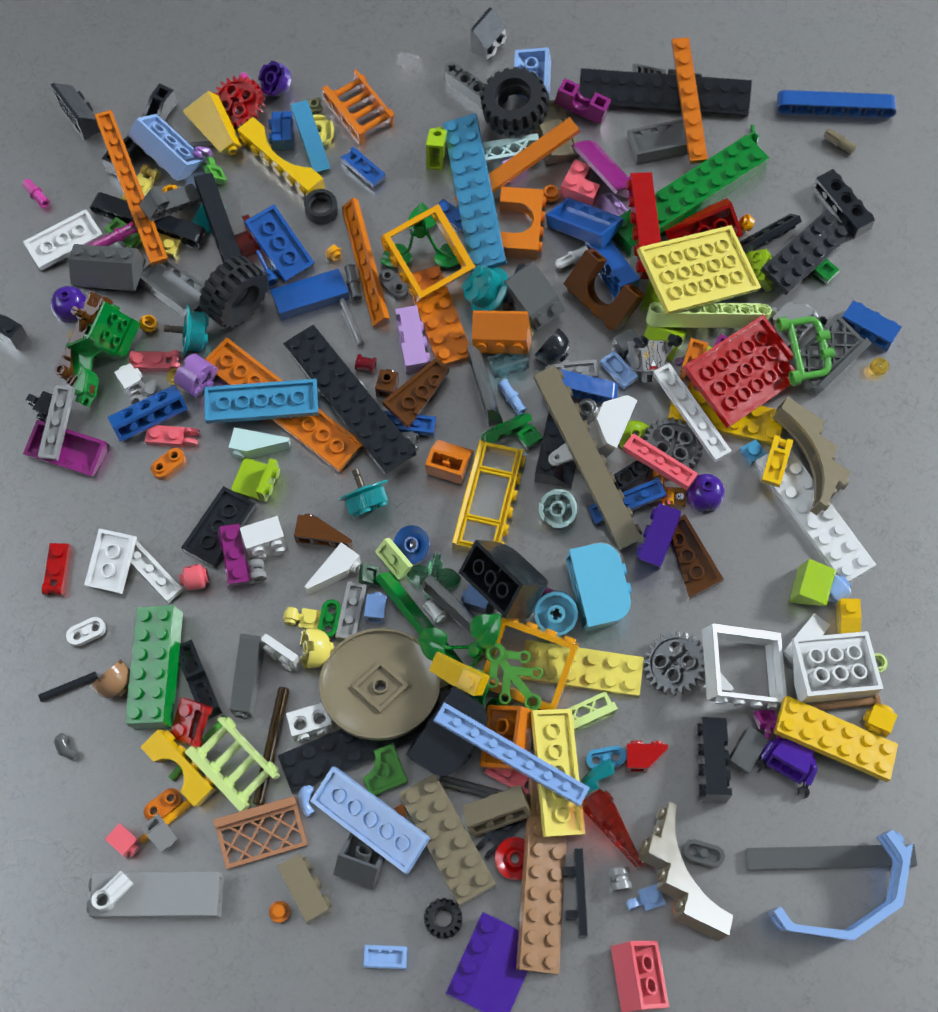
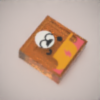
(676, 497)

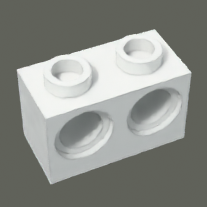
(308, 716)

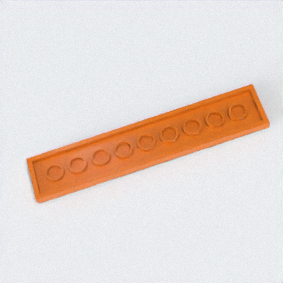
(317, 433)

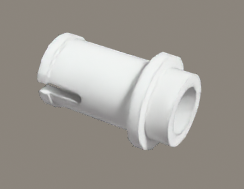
(435, 612)

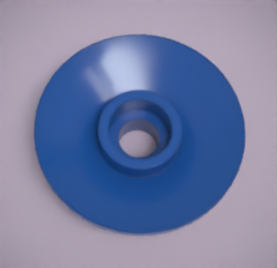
(405, 539)

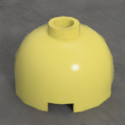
(315, 648)

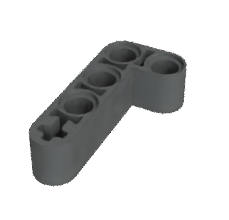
(465, 83)
(160, 204)

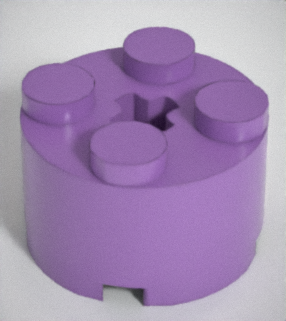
(195, 375)

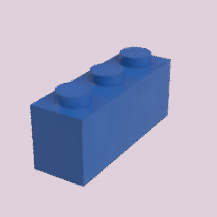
(871, 325)

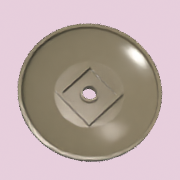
(372, 659)

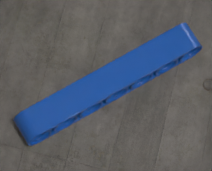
(836, 103)

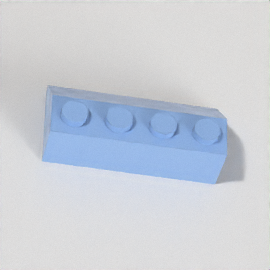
(165, 146)

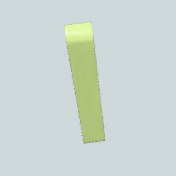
(709, 315)

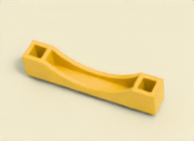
(302, 178)

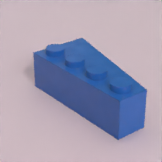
(616, 270)

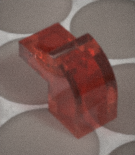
(246, 242)

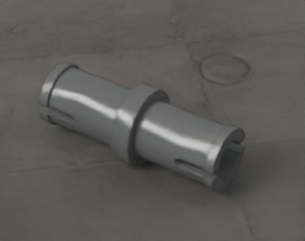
(353, 282)

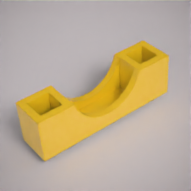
(196, 784)

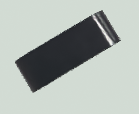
(631, 475)

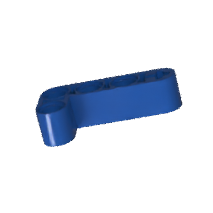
(590, 387)

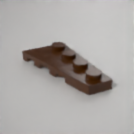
(694, 560)

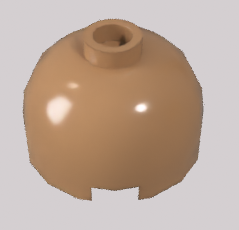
(113, 681)

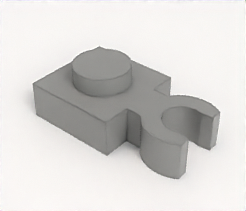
(146, 391)

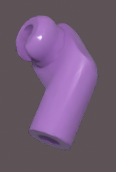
(205, 151)

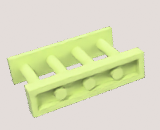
(213, 769)

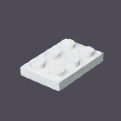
(110, 561)

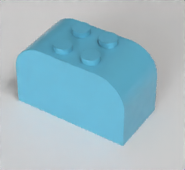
(598, 585)

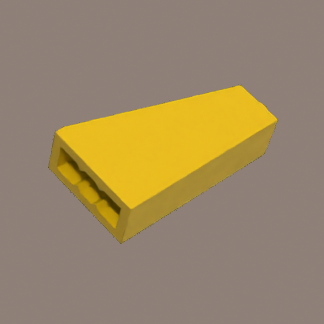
(212, 120)

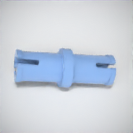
(511, 397)

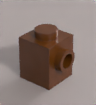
(386, 383)

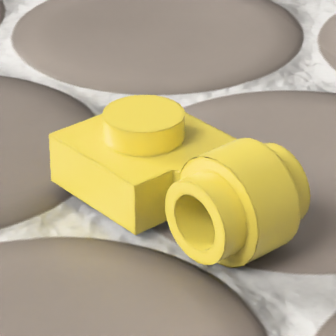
(307, 619)

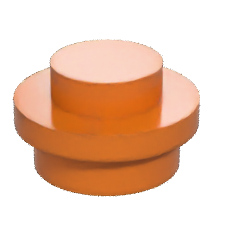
(551, 193)
(279, 911)

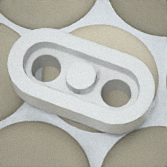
(86, 631)

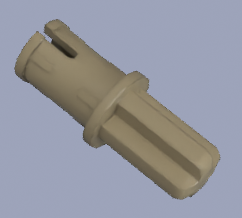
(840, 141)

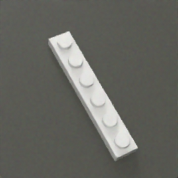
(692, 412)

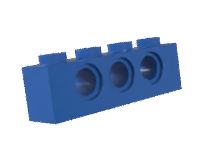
(147, 413)

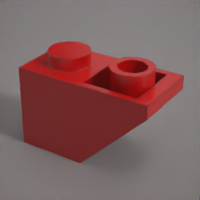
(643, 756)

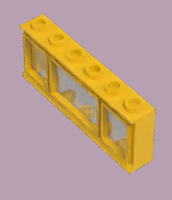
(489, 495)

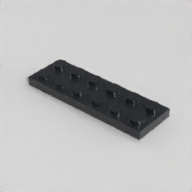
(806, 252)

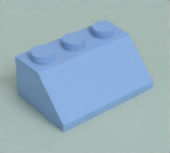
(538, 61)

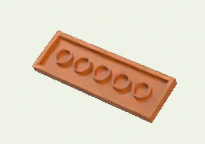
(441, 319)

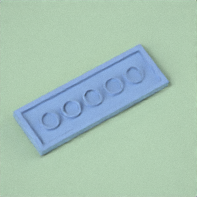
(370, 819)

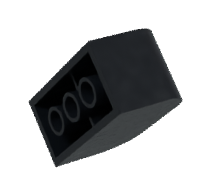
(503, 578)
(440, 749)

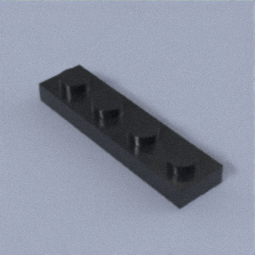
(770, 232)

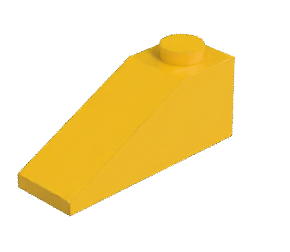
(848, 615)
(459, 674)

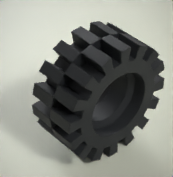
(433, 909)

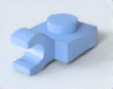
(648, 898)

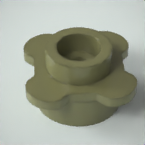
(315, 105)

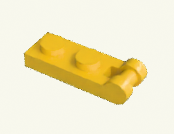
(776, 461)

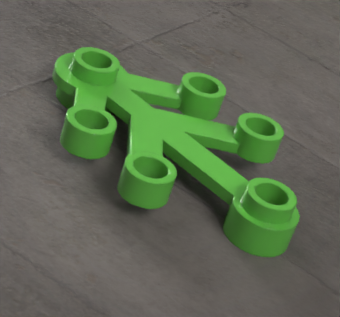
(512, 673)

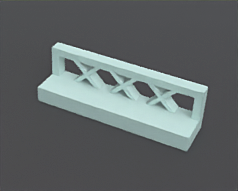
(507, 148)

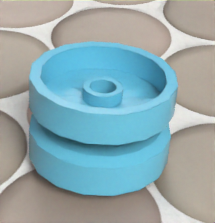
(567, 607)

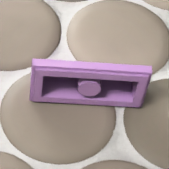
(610, 203)

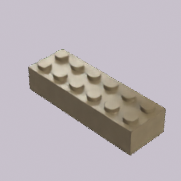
(449, 841)

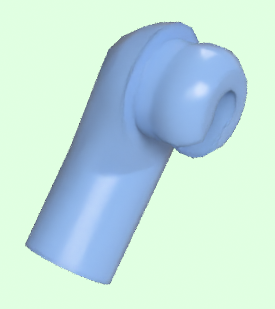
(303, 800)

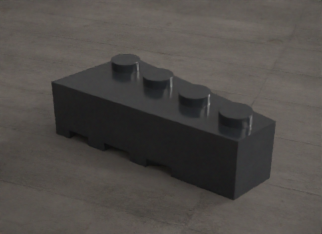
(713, 760)

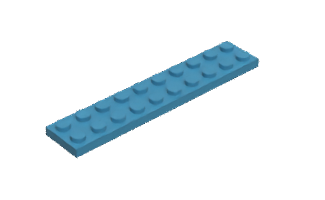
(474, 192)

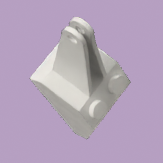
(606, 426)

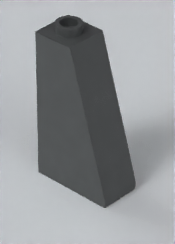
(246, 675)

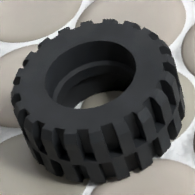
(510, 83)
(233, 291)

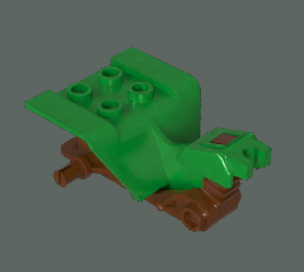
(99, 334)

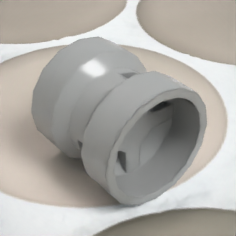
(255, 571)
(620, 879)

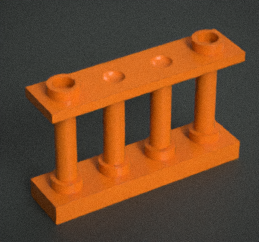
(350, 119)

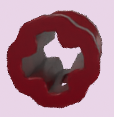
(365, 363)

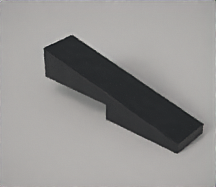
(197, 678)

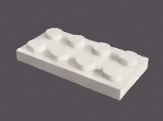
(57, 241)

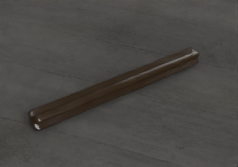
(272, 741)

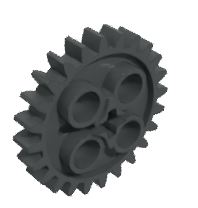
(689, 451)
(664, 650)

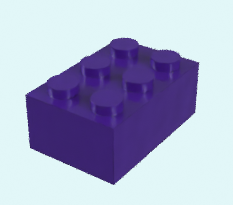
(658, 535)

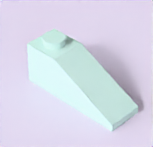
(255, 444)

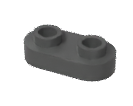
(392, 283)
(703, 853)

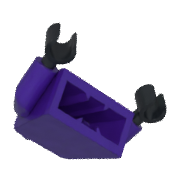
(790, 760)

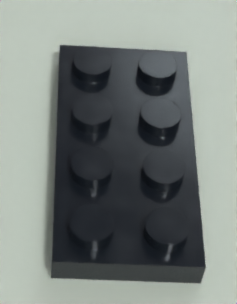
(226, 509)

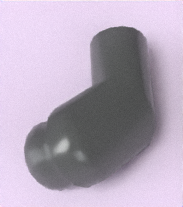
(62, 748)

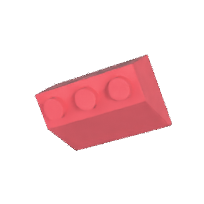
(639, 976)

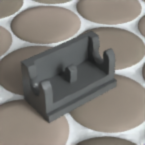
(747, 750)

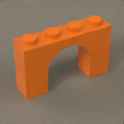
(529, 203)

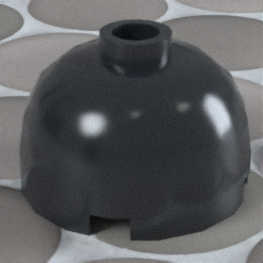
(554, 348)

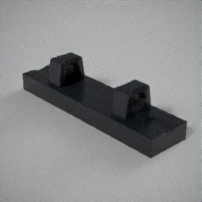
(580, 913)

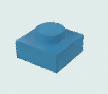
(752, 452)

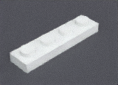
(154, 573)

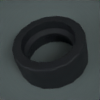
(317, 195)

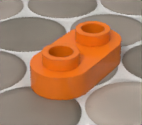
(168, 463)
(162, 804)

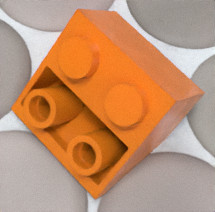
(448, 461)

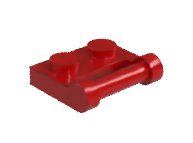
(186, 719)

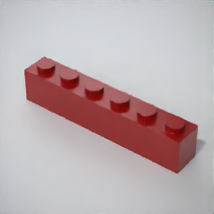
(642, 214)

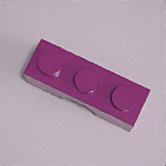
(570, 98)
(234, 558)

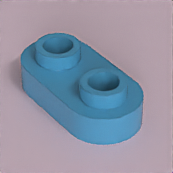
(604, 754)

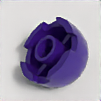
(275, 79)
(63, 301)
(706, 493)

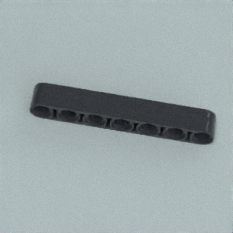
(113, 207)
(216, 216)

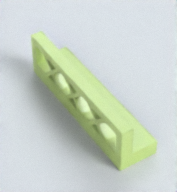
(595, 715)

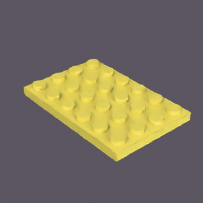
(698, 269)

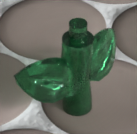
(445, 576)

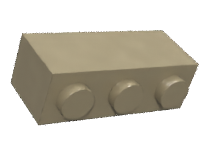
(496, 810)
(304, 888)

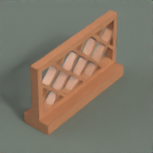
(254, 814)

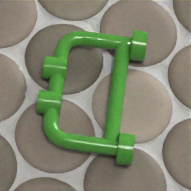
(822, 336)

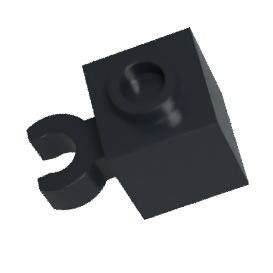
(40, 405)

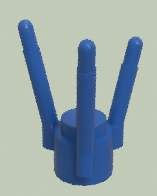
(271, 274)

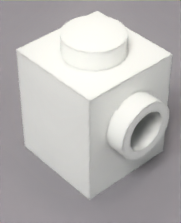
(129, 379)

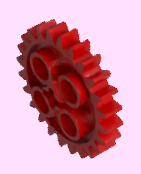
(238, 101)

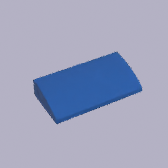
(584, 222)
(309, 294)

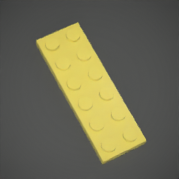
(590, 670)
(556, 745)

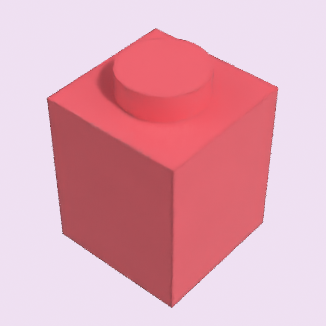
(123, 841)

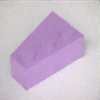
(411, 339)

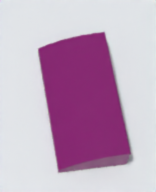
(603, 166)
(78, 451)

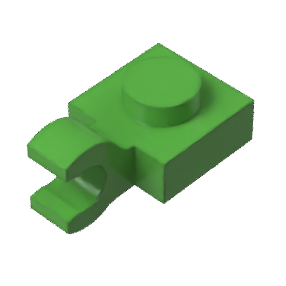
(217, 172)

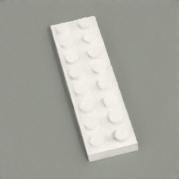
(826, 530)

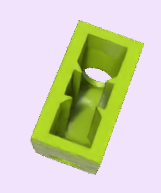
(436, 141)

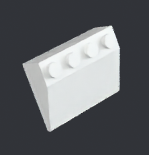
(835, 667)

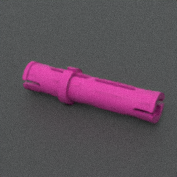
(118, 235)

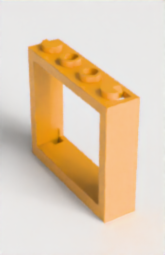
(452, 240)
(549, 635)

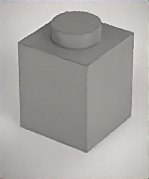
(159, 833)

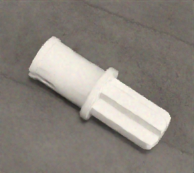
(570, 258)

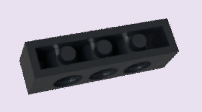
(843, 203)

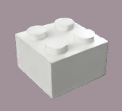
(264, 539)

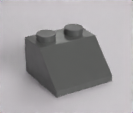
(358, 863)

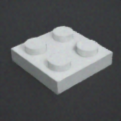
(276, 650)

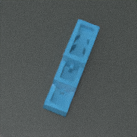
(310, 136)

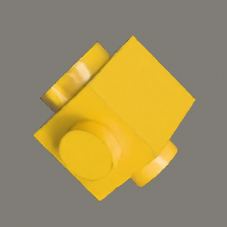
(879, 719)

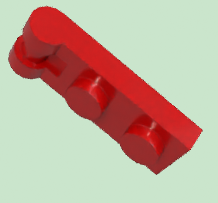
(56, 568)

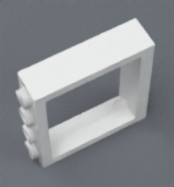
(774, 659)

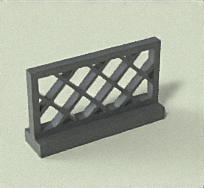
(843, 361)

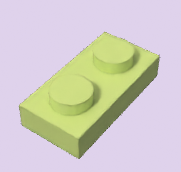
(393, 558)

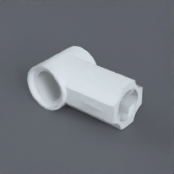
(113, 890)

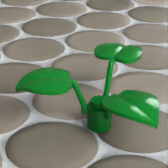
(444, 258)
(483, 628)

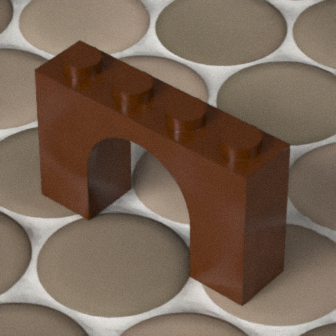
(582, 285)

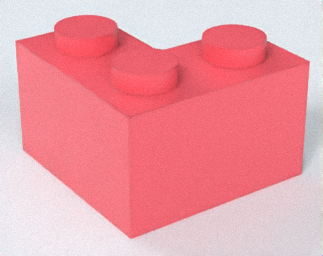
(577, 184)

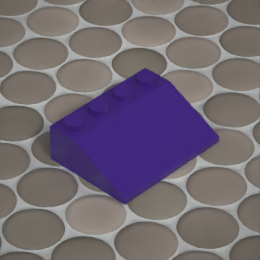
(487, 970)

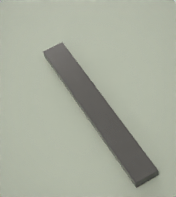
(820, 857)

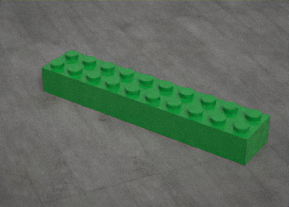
(700, 187)

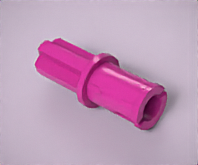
(35, 193)

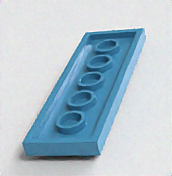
(261, 401)

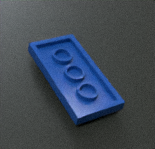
(279, 243)

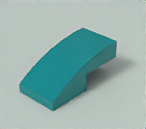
(599, 772)

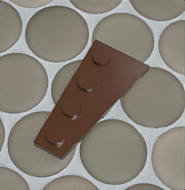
(415, 393)

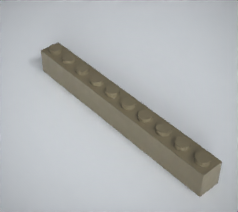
(587, 458)

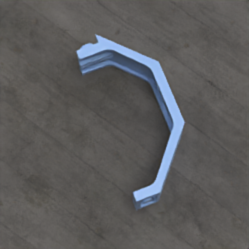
(901, 857)

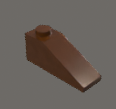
(316, 532)

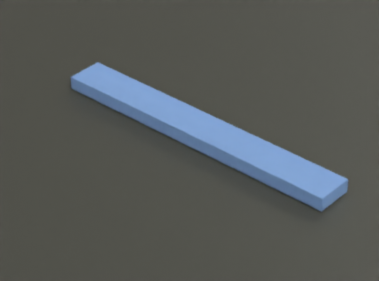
(511, 754)

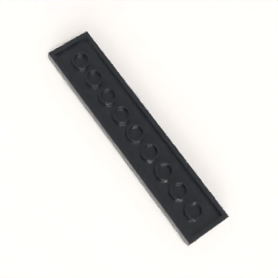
(662, 93)
(350, 399)
(313, 760)

